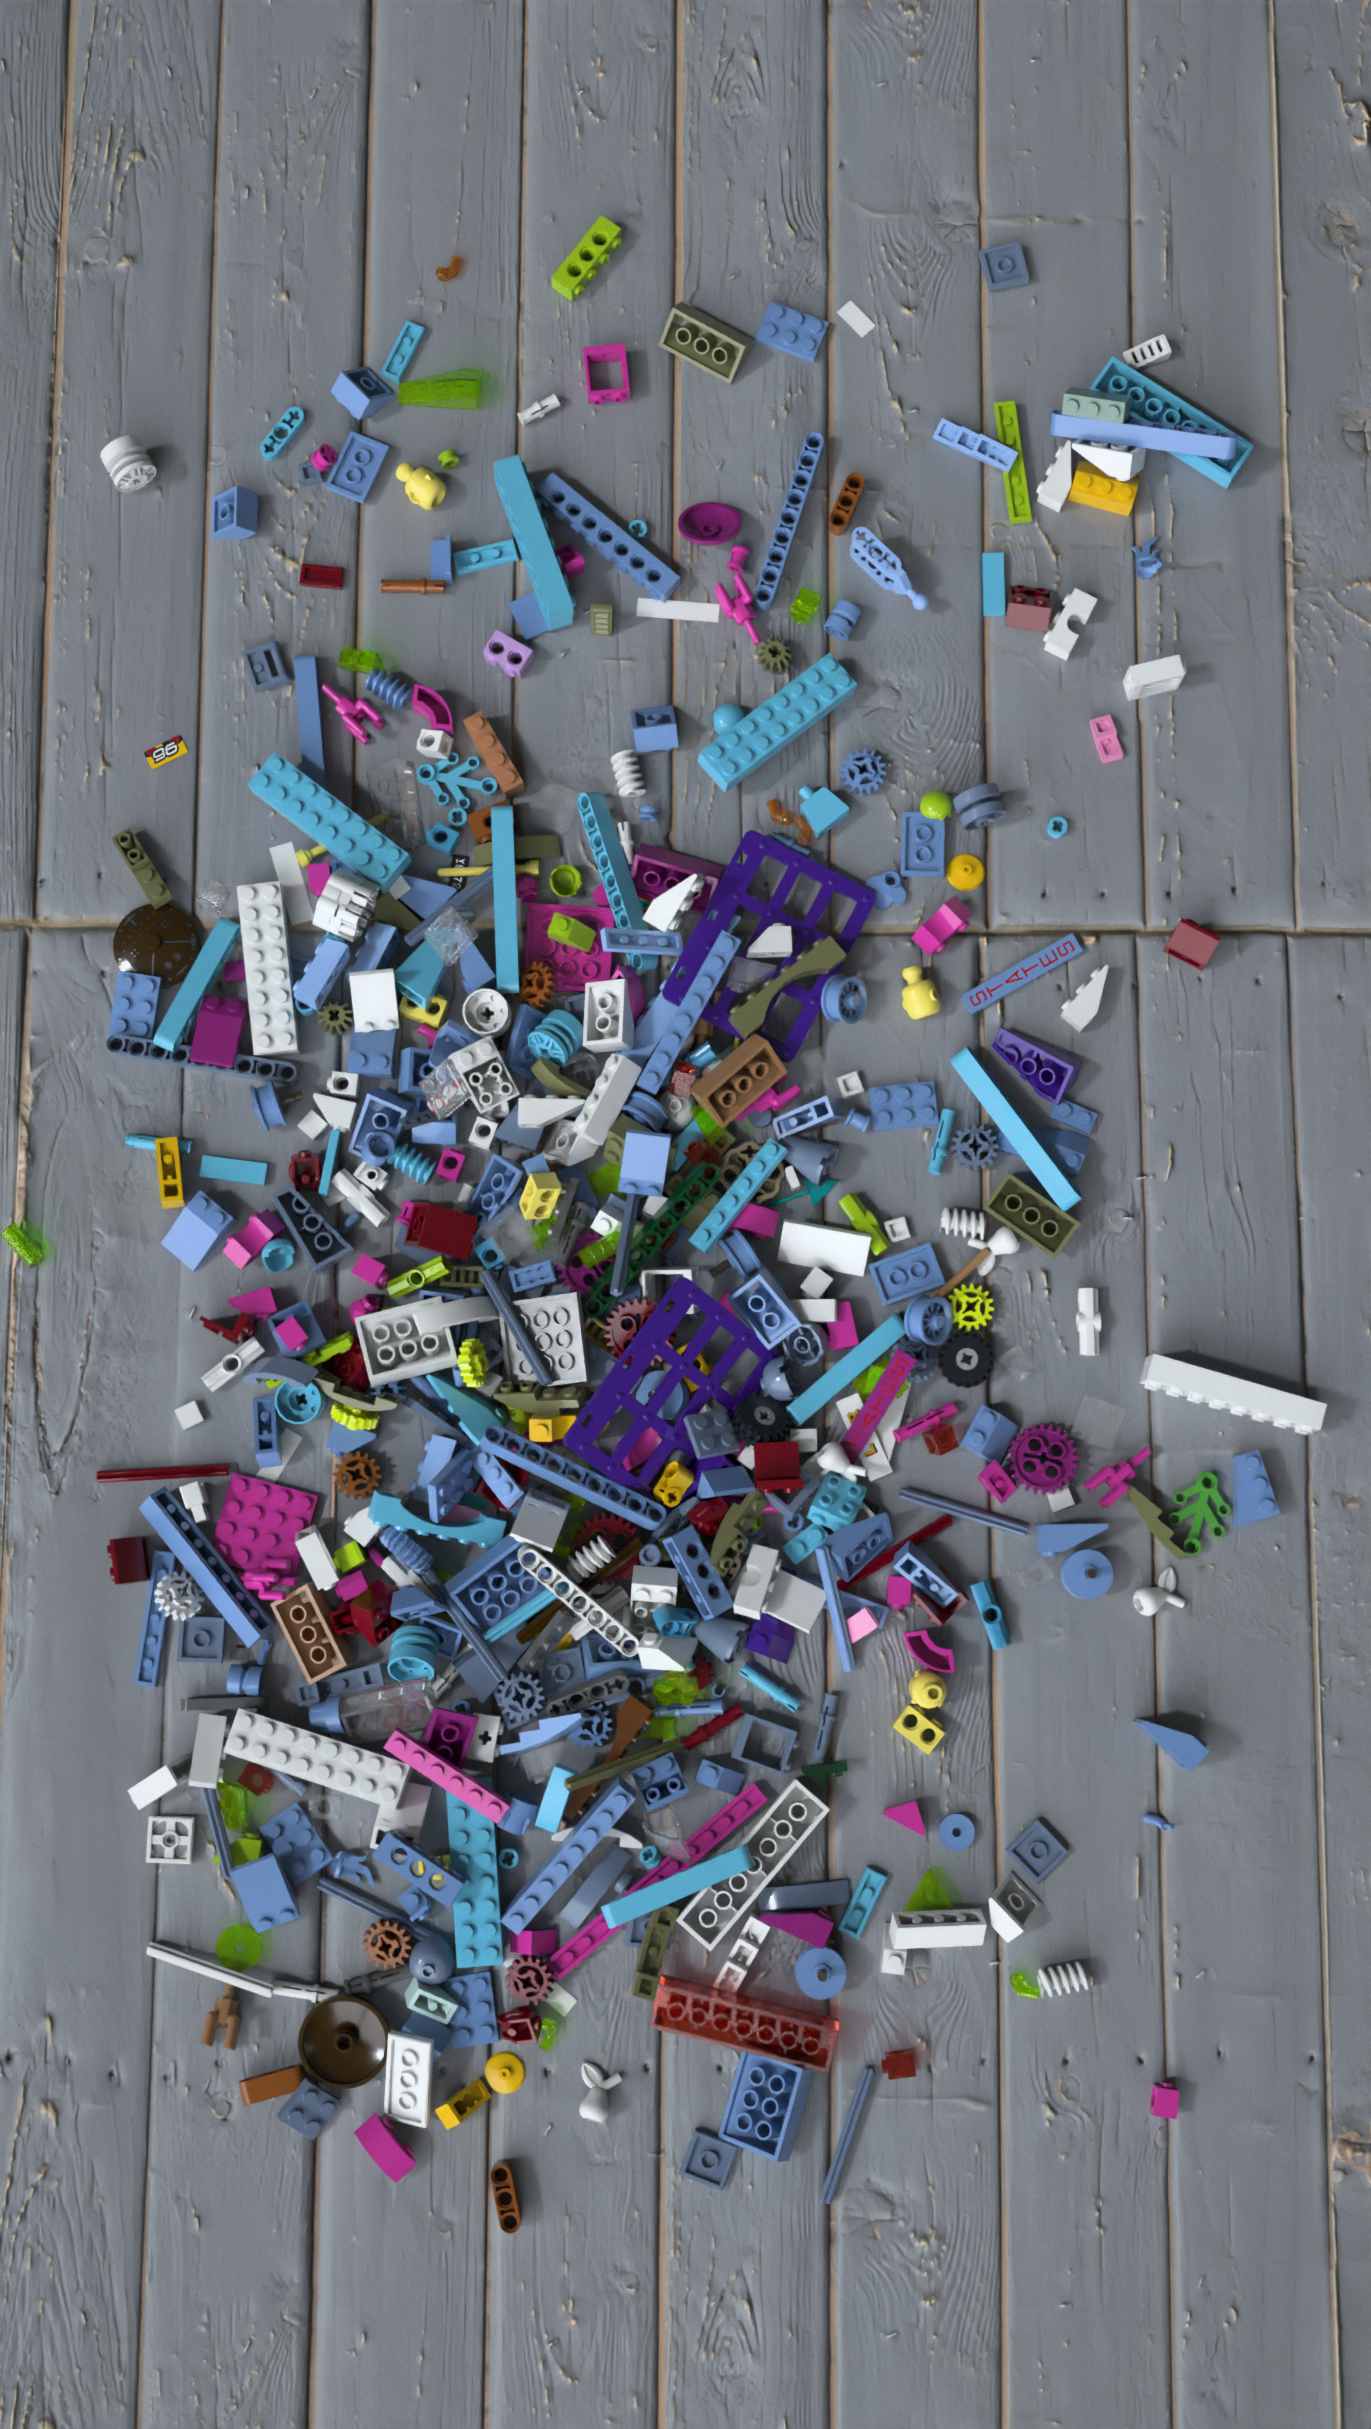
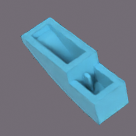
(555, 1799)

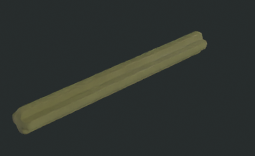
(622, 1764)

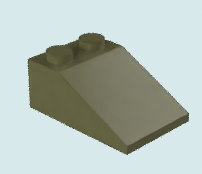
(616, 1139)

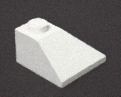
(567, 1146)
(665, 1652)
(1012, 1907)

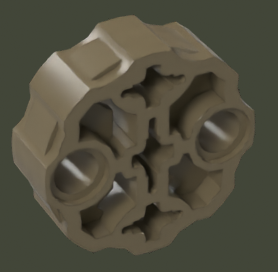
(733, 1165)

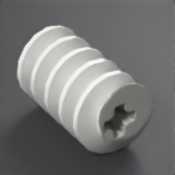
(626, 774)
(963, 1223)
(591, 1557)
(1062, 1979)

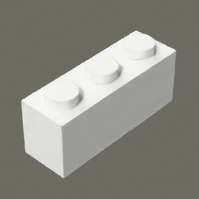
(208, 1751)

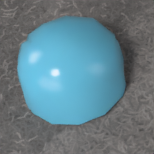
(726, 717)
(278, 1255)

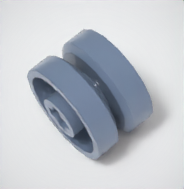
(979, 806)

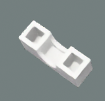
(1077, 608)
(752, 1599)

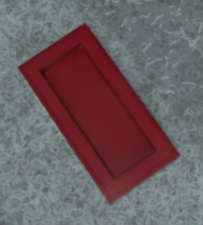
(321, 576)

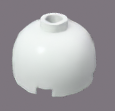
(678, 1110)

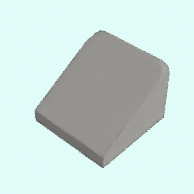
(491, 1384)

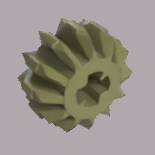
(782, 651)
(333, 1025)

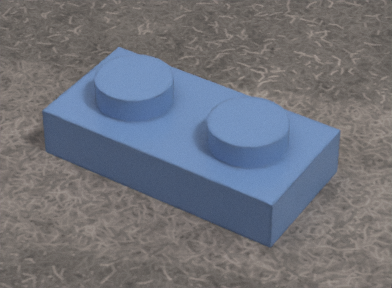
(1073, 1116)

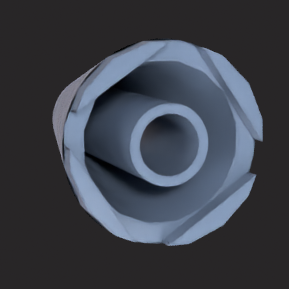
(810, 1158)
(721, 1636)

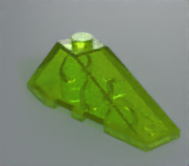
(446, 390)

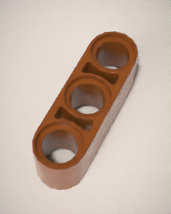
(849, 495)
(271, 2084)
(506, 2208)

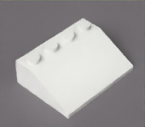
(397, 1350)

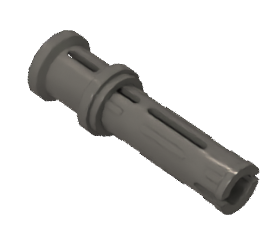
(578, 1225)
(369, 1982)

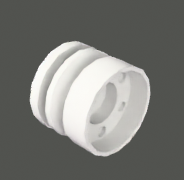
(128, 463)
(477, 1006)

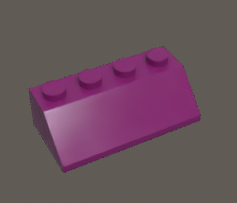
(660, 870)

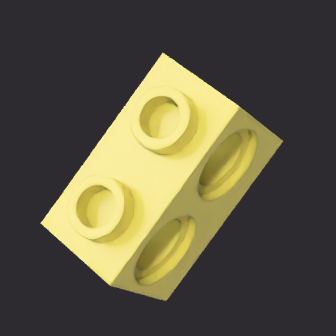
(423, 1016)
(540, 1195)
(915, 1732)

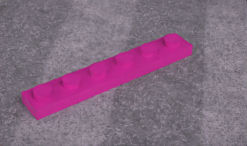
(447, 1775)

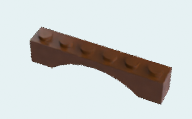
(630, 1718)

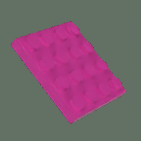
(570, 964)
(262, 1523)

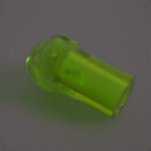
(1021, 1989)
(550, 2027)

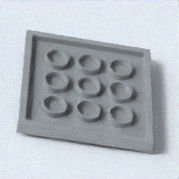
(557, 1334)

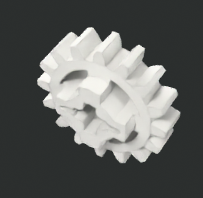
(168, 1593)

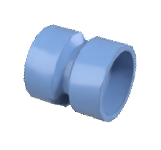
(840, 623)
(377, 1149)
(245, 1680)

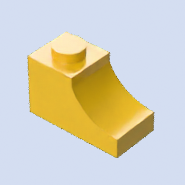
(549, 1427)
(463, 2103)

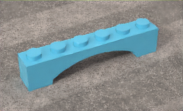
(484, 1529)

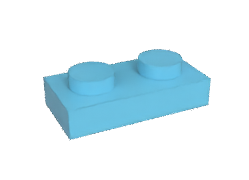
(805, 1543)

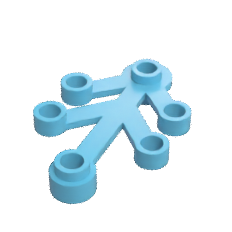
(454, 780)

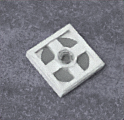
(170, 1839)

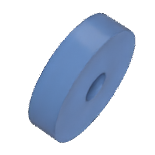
(966, 1834)

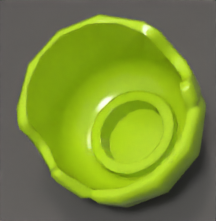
(936, 805)
(565, 880)
(521, 1418)

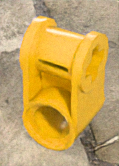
(674, 1483)

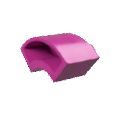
(434, 708)
(942, 926)
(635, 989)
(756, 1221)
(249, 1243)
(642, 1449)
(927, 1652)
(385, 2147)

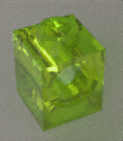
(805, 606)

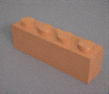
(493, 755)

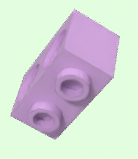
(512, 650)

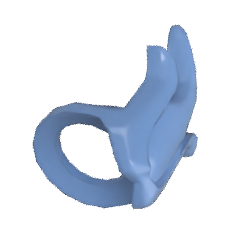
(1146, 562)
(347, 1864)

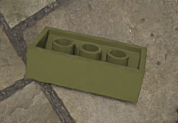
(705, 342)
(1031, 1215)

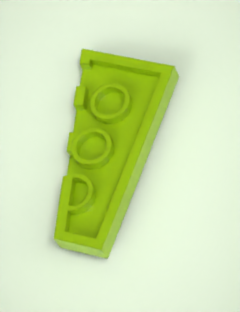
(336, 1345)

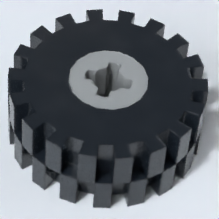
(956, 1365)
(749, 1424)

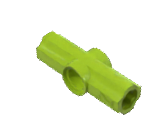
(864, 1221)
(429, 1271)

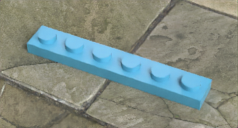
(738, 1196)

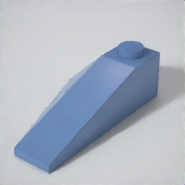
(1065, 1147)
(494, 1188)
(602, 1657)

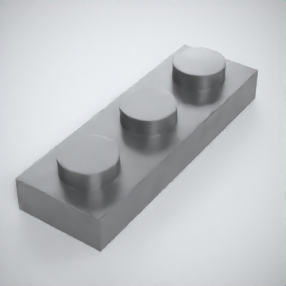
(563, 1211)
(546, 1642)

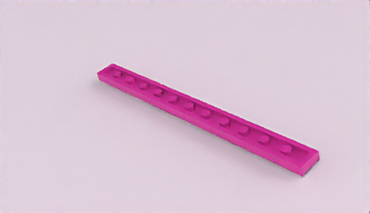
(699, 1844)

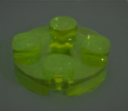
(685, 1689)
(251, 1942)

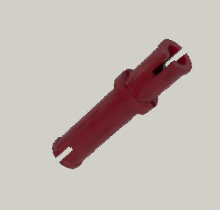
(707, 1730)

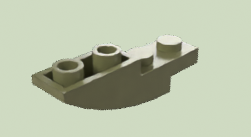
(142, 868)
(534, 1399)
(731, 1534)

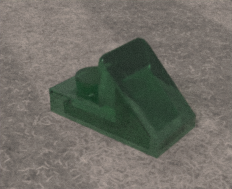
(817, 1772)

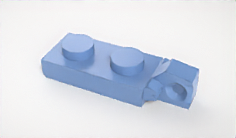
(584, 1192)

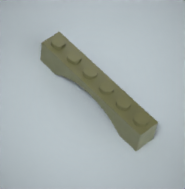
(820, 960)

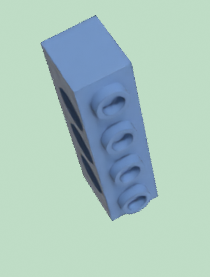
(688, 1570)
(386, 1855)

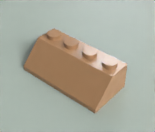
(738, 1080)
(310, 1633)

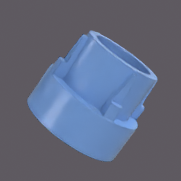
(325, 1716)
(519, 1813)

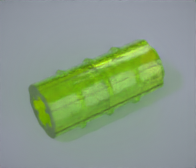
(22, 1245)
(600, 1249)

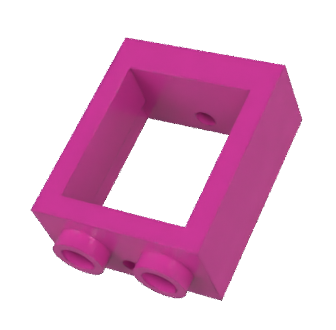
(606, 354)

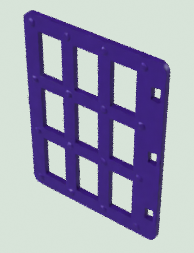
(731, 894)
(643, 1348)

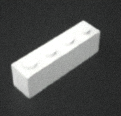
(606, 1099)
(937, 1928)

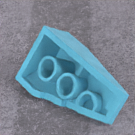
(473, 1411)

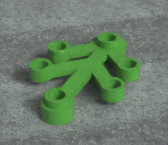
(1200, 1509)

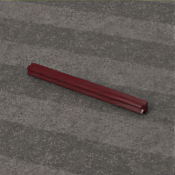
(163, 1473)
(888, 1556)

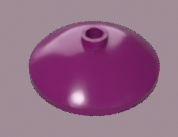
(709, 523)

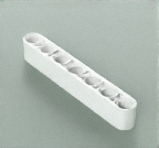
(571, 1592)

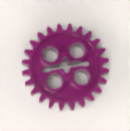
(574, 1276)
(1038, 1478)

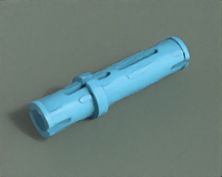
(148, 1142)
(940, 1146)
(770, 1687)

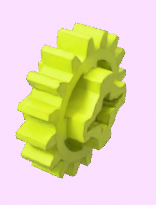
(976, 1315)
(473, 1362)
(354, 1417)

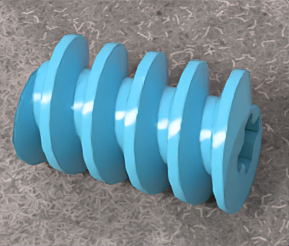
(412, 1163)

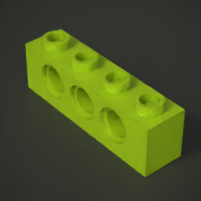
(601, 231)

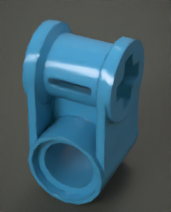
(675, 1621)

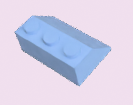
(377, 950)
(322, 973)
(439, 1453)

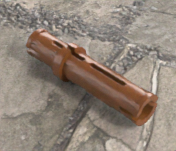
(413, 586)

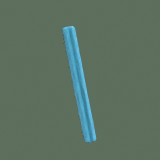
(523, 1613)

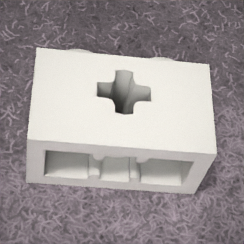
(478, 1749)

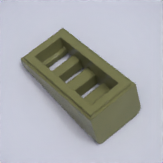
(601, 619)
(443, 1280)

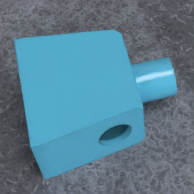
(822, 809)

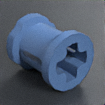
(858, 1120)

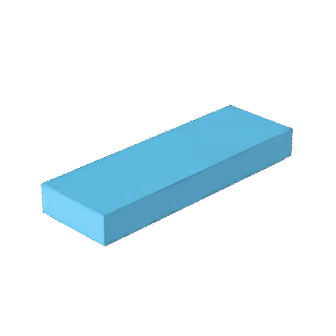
(402, 351)
(485, 557)
(993, 584)
(330, 1163)
(233, 1170)
(862, 1902)

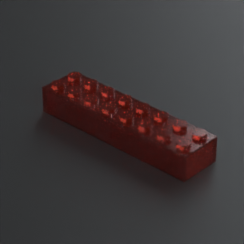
(744, 2023)

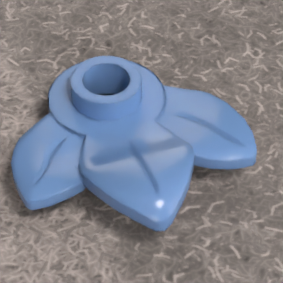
(885, 892)

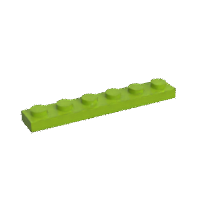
(1015, 479)

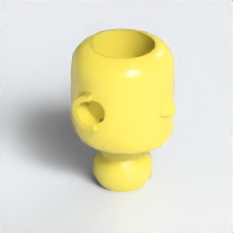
(421, 485)
(920, 995)
(927, 1689)

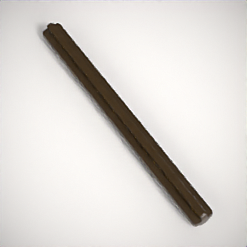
(587, 1585)

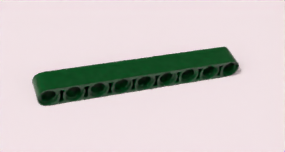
(660, 1233)

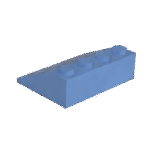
(495, 1585)
(765, 2106)

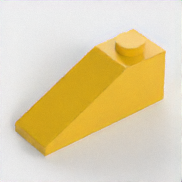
(169, 1173)

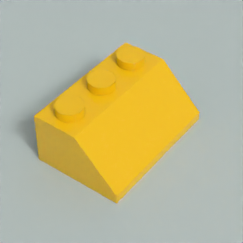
(1102, 491)

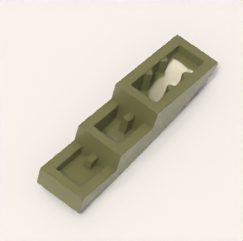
(1149, 1514)

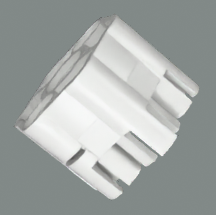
(341, 903)

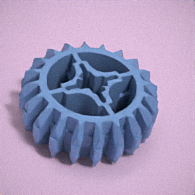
(407, 1549)

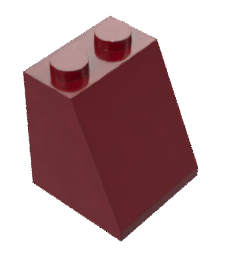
(441, 1230)

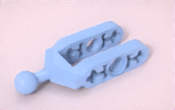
(900, 582)

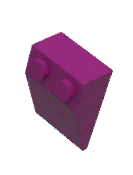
(219, 1030)
(449, 1734)
(804, 1924)

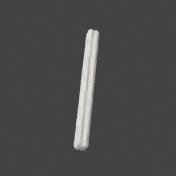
(210, 1969)

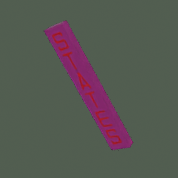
(877, 1404)

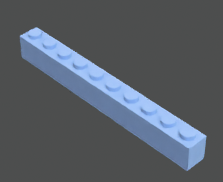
(660, 1014)

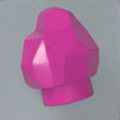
(526, 888)
(363, 1307)

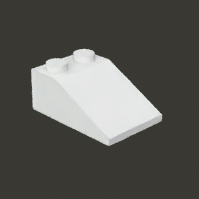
(1113, 459)
(374, 1000)
(608, 1017)
(362, 1527)

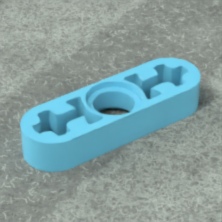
(284, 442)

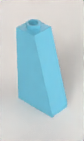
(420, 975)

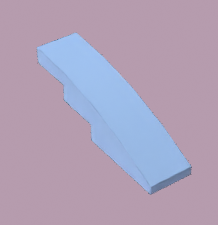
(975, 445)
(549, 1731)

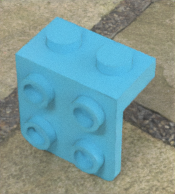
(836, 1502)

